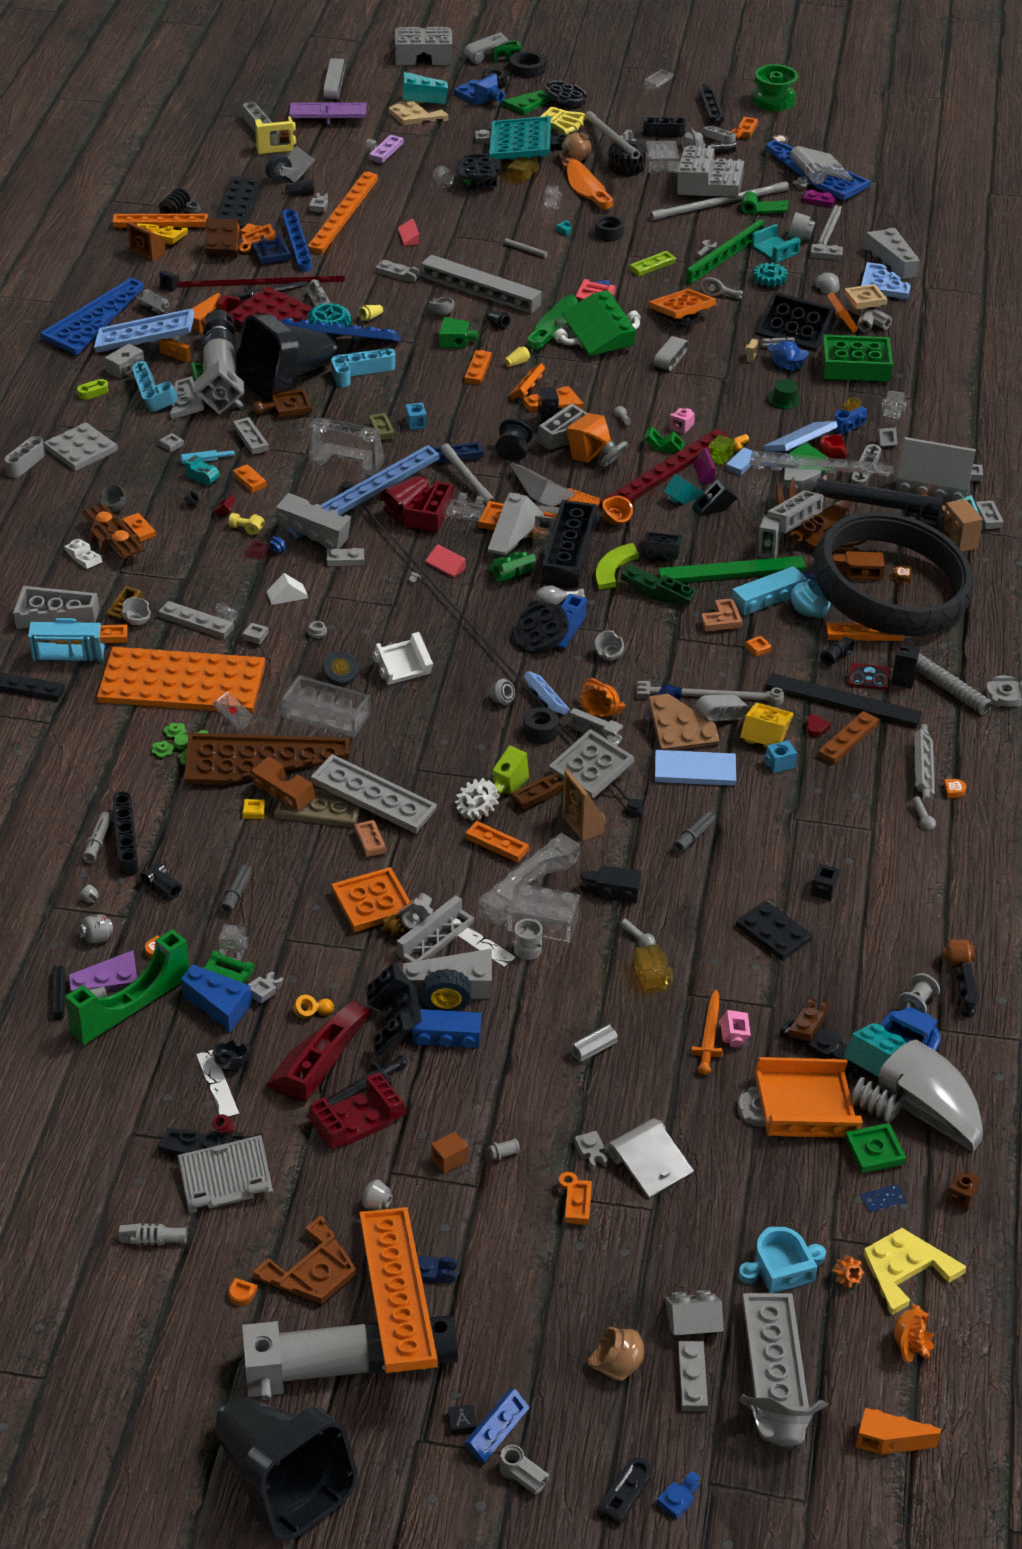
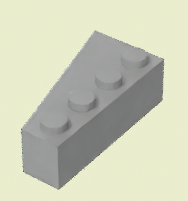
(893, 251)
(314, 521)
(474, 965)

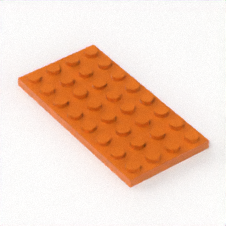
(179, 678)

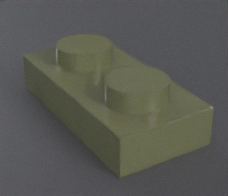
(383, 425)

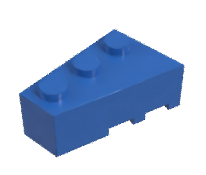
(216, 995)

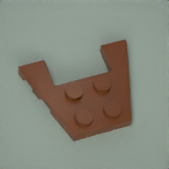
(318, 1273)

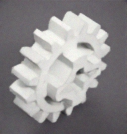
(477, 799)

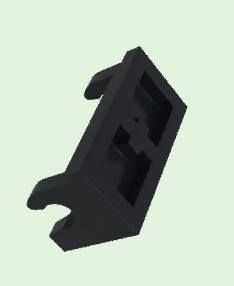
(905, 666)

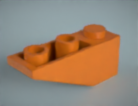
(894, 1434)

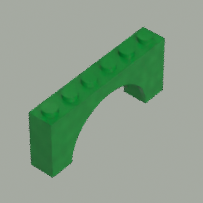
(93, 1015)

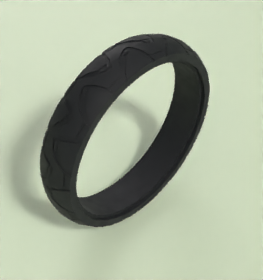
(880, 614)

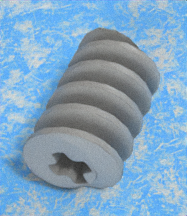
(876, 1102)

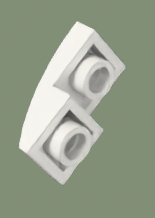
(82, 554)

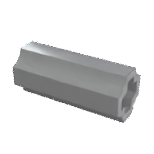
(593, 1043)

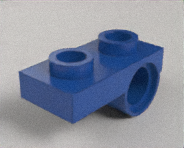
(849, 420)

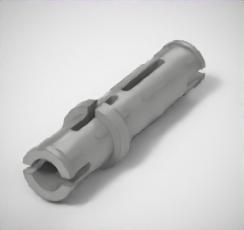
(95, 842)

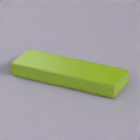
(652, 263)

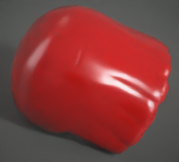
(833, 447)

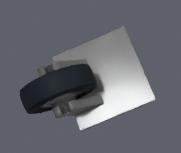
(292, 166)

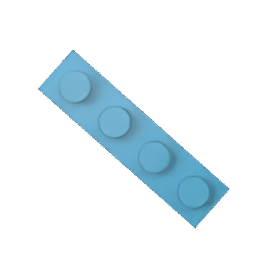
(767, 590)

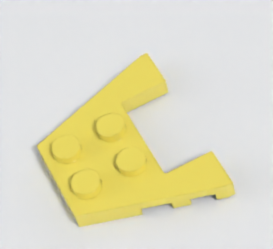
(901, 1257)

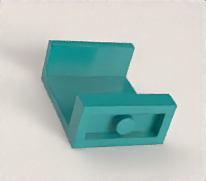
(772, 246)

